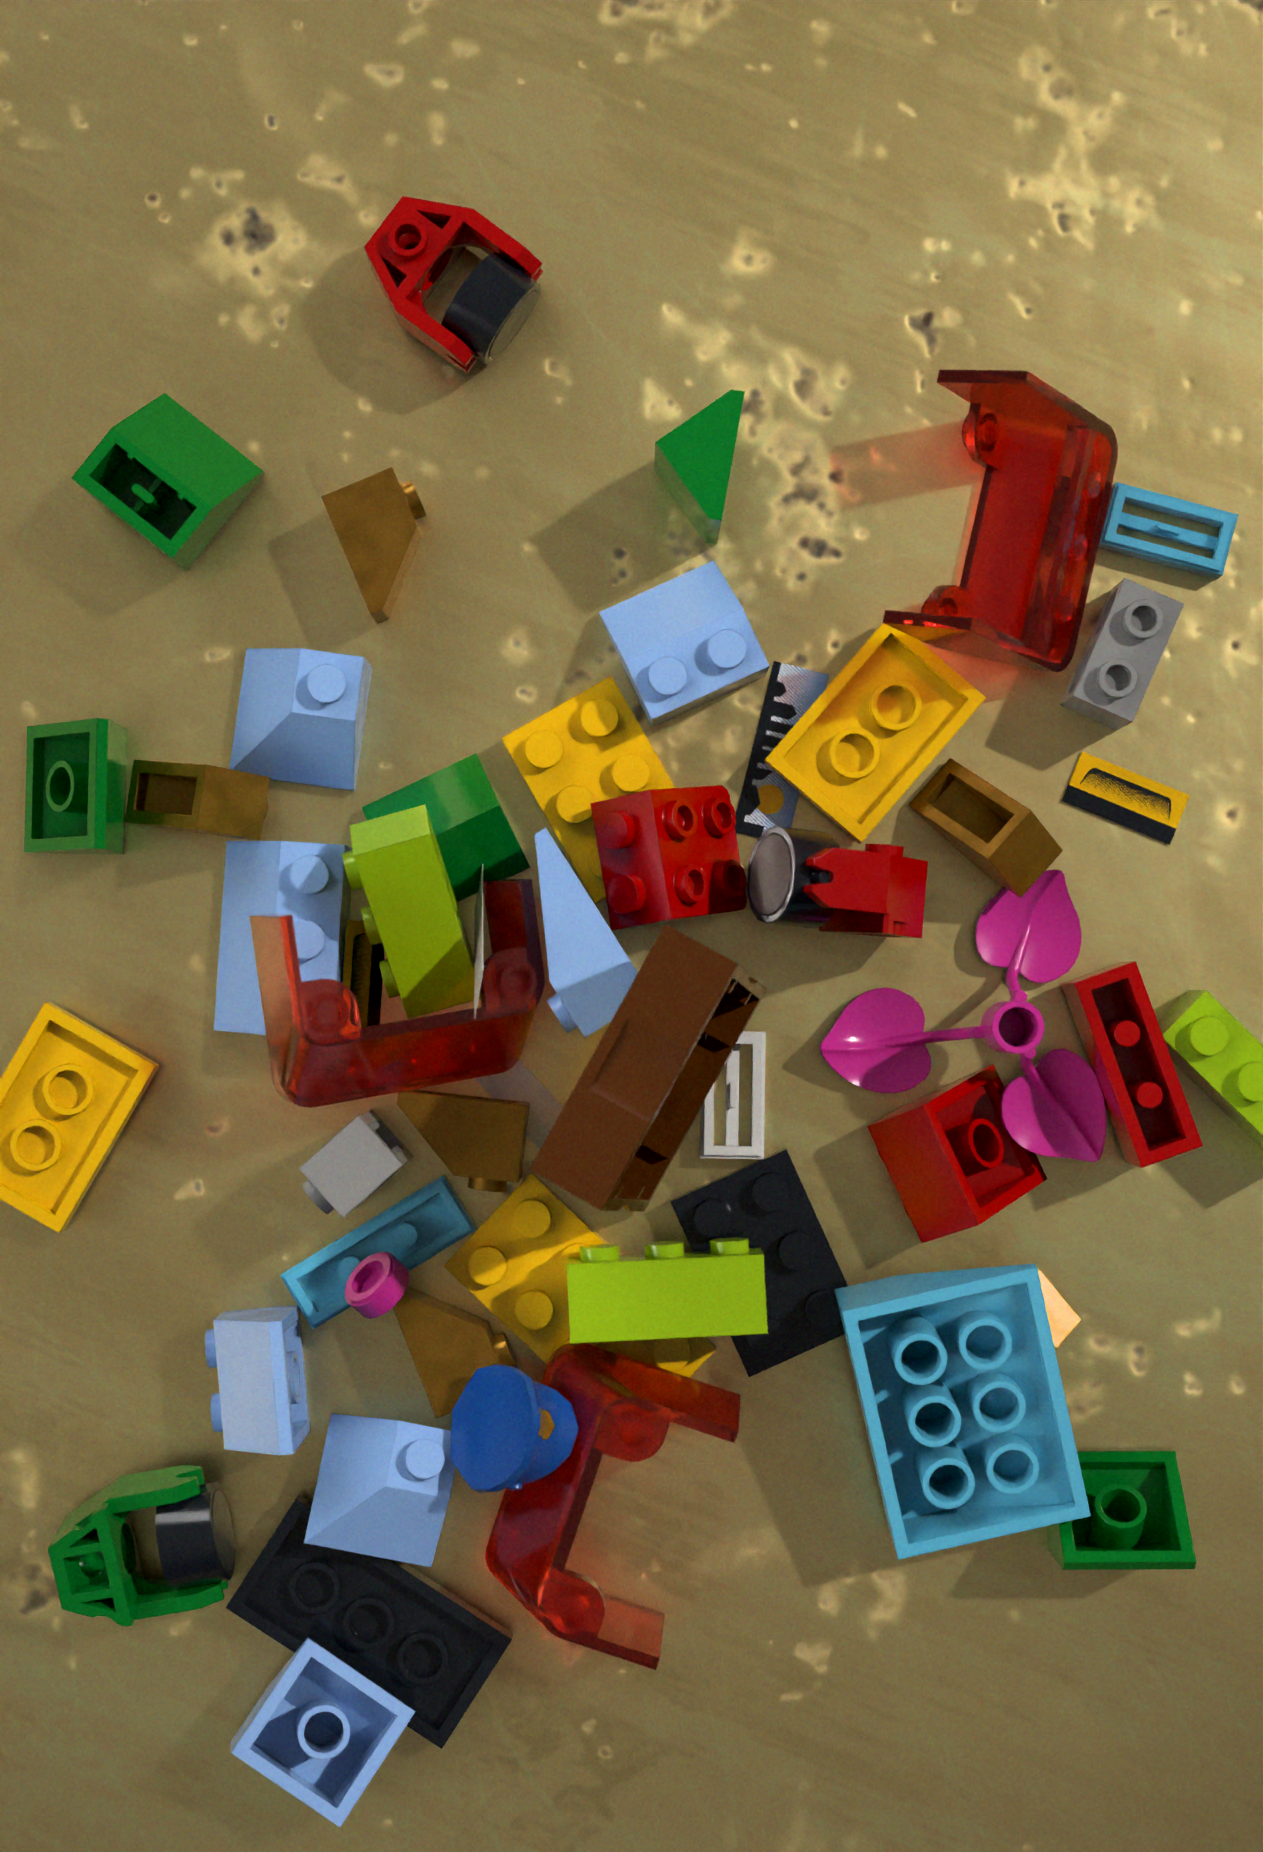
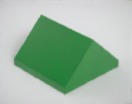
(697, 462)
(76, 787)
(466, 824)
(1134, 1516)

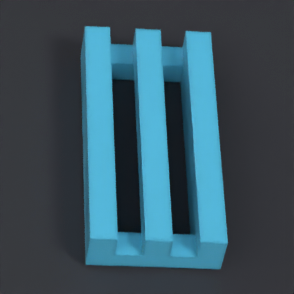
(1160, 554)

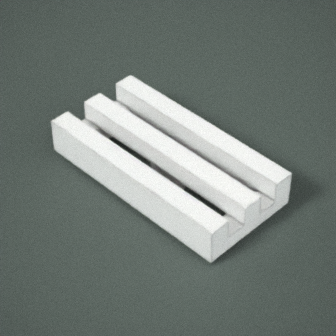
(731, 1149)

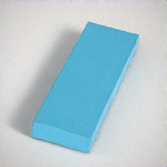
(408, 1230)

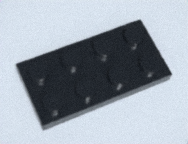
(376, 1619)

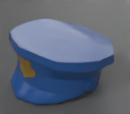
(509, 1430)

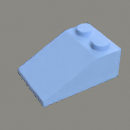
(582, 952)

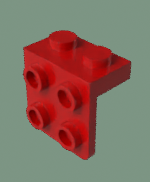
(669, 855)

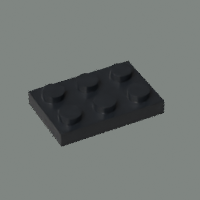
(801, 1272)

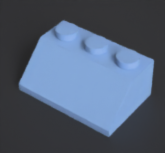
(286, 880)

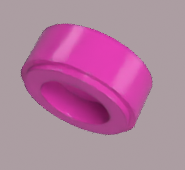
(376, 1284)

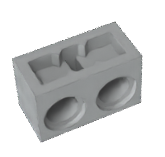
(1122, 654)
(354, 1164)

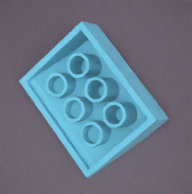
(962, 1405)

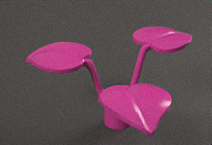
(1059, 1100)

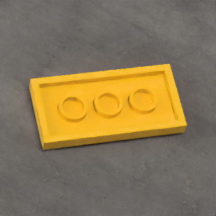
(520, 1275)

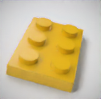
(874, 730)
(582, 756)
(63, 1112)

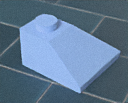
(301, 716)
(382, 1489)

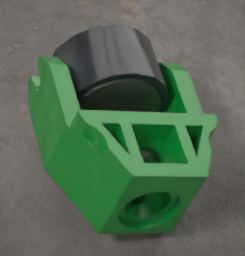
(99, 1558)

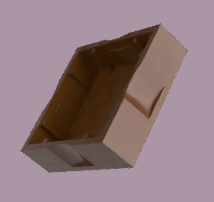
(649, 1075)

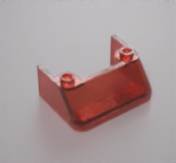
(1032, 526)
(326, 1056)
(620, 1413)

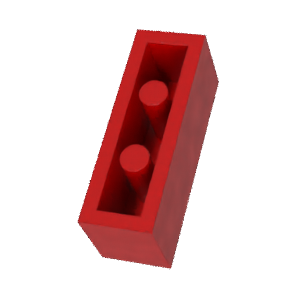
(1132, 1064)

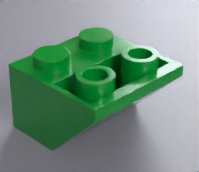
(168, 478)

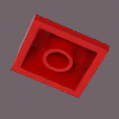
(955, 1156)

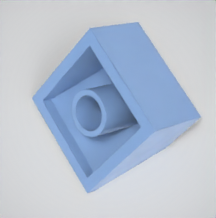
(684, 643)
(259, 1379)
(321, 1731)

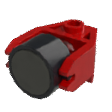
(489, 303)
(814, 883)

